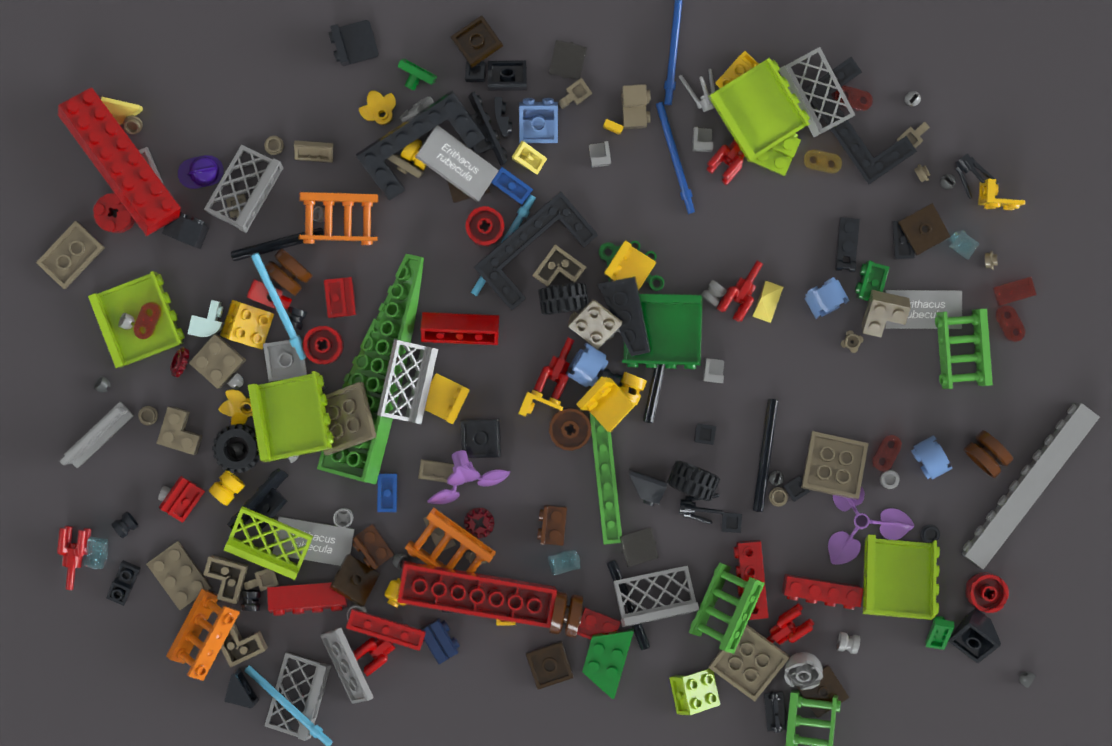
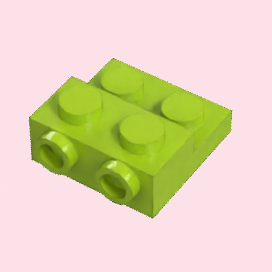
(780, 156)

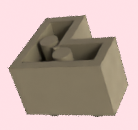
(634, 106)
(558, 262)
(884, 308)
(174, 433)
(232, 576)
(238, 649)

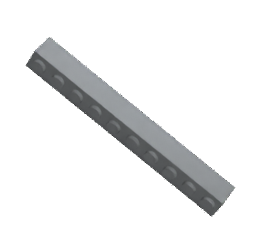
(1030, 485)

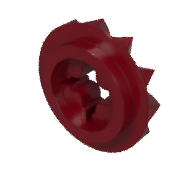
(179, 362)
(488, 522)

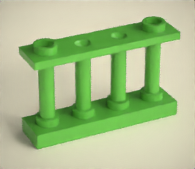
(982, 348)
(741, 616)
(795, 720)

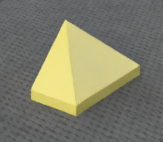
(121, 109)
(529, 157)
(767, 301)

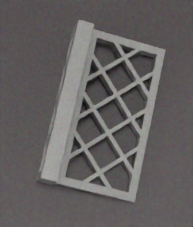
(805, 104)
(256, 198)
(419, 383)
(97, 436)
(660, 612)
(314, 696)

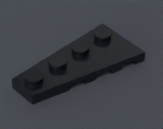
(625, 303)

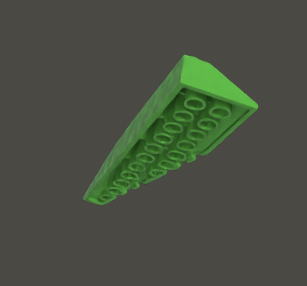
(370, 366)

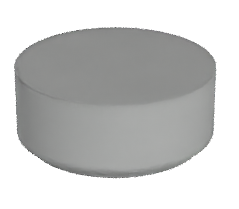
(889, 479)

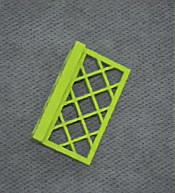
(259, 555)

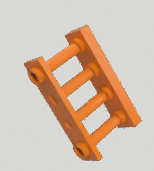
(329, 201)
(452, 531)
(193, 627)

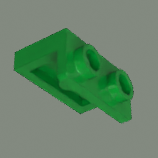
(873, 278)

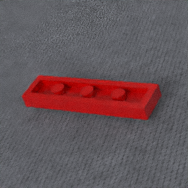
(386, 629)

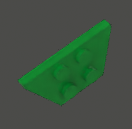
(607, 659)

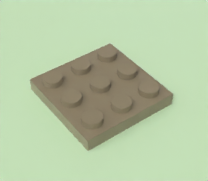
(349, 417)
(834, 465)
(752, 664)

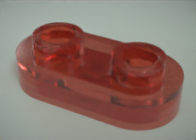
(854, 98)
(147, 321)
(1010, 324)
(887, 453)

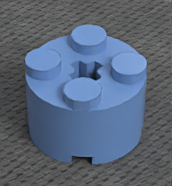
(827, 298)
(587, 365)
(932, 458)

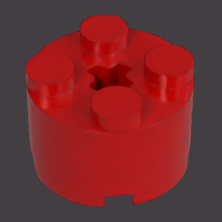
(103, 214)
(475, 220)
(312, 347)
(996, 597)

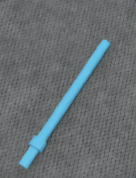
(522, 212)
(295, 339)
(315, 730)

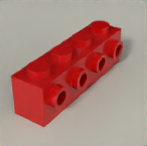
(460, 328)
(751, 565)
(822, 590)
(304, 597)

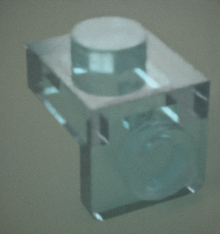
(963, 244)
(96, 553)
(564, 562)

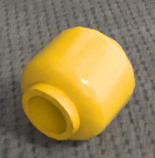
(391, 593)

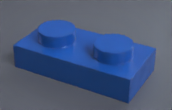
(512, 186)
(387, 492)

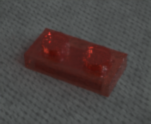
(1014, 291)

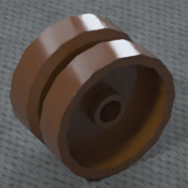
(287, 273)
(572, 440)
(988, 454)
(567, 614)

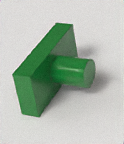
(416, 73)
(939, 633)

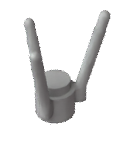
(705, 102)

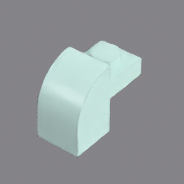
(207, 326)

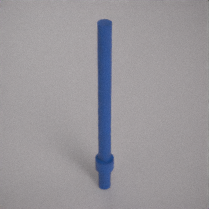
(670, 84)
(685, 193)

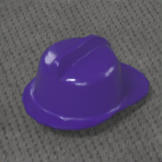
(200, 172)

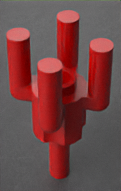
(731, 156)
(741, 294)
(556, 371)
(72, 552)
(786, 629)
(378, 650)

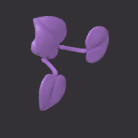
(465, 472)
(845, 548)

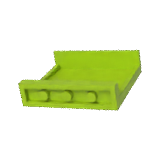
(759, 109)
(129, 298)
(290, 417)
(900, 578)

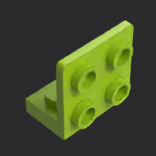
(694, 692)

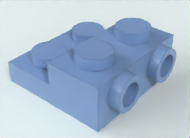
(538, 121)

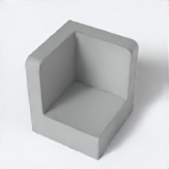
(702, 140)
(600, 154)
(713, 370)

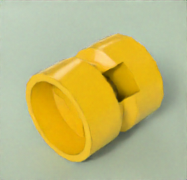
(410, 151)
(632, 381)
(225, 489)

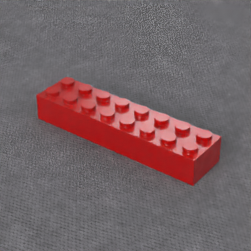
(119, 161)
(476, 594)

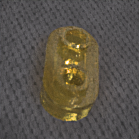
(822, 160)

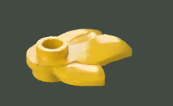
(376, 105)
(235, 407)

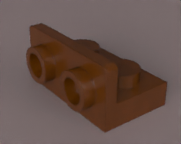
(553, 525)
(372, 546)

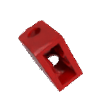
(259, 293)

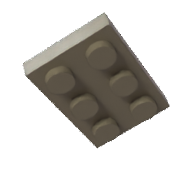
(70, 255)
(178, 575)

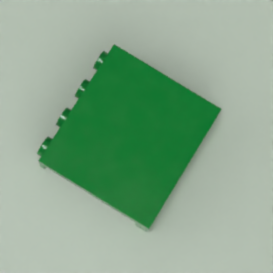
(672, 331)

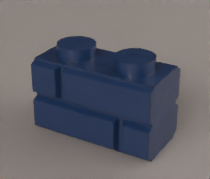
(440, 641)

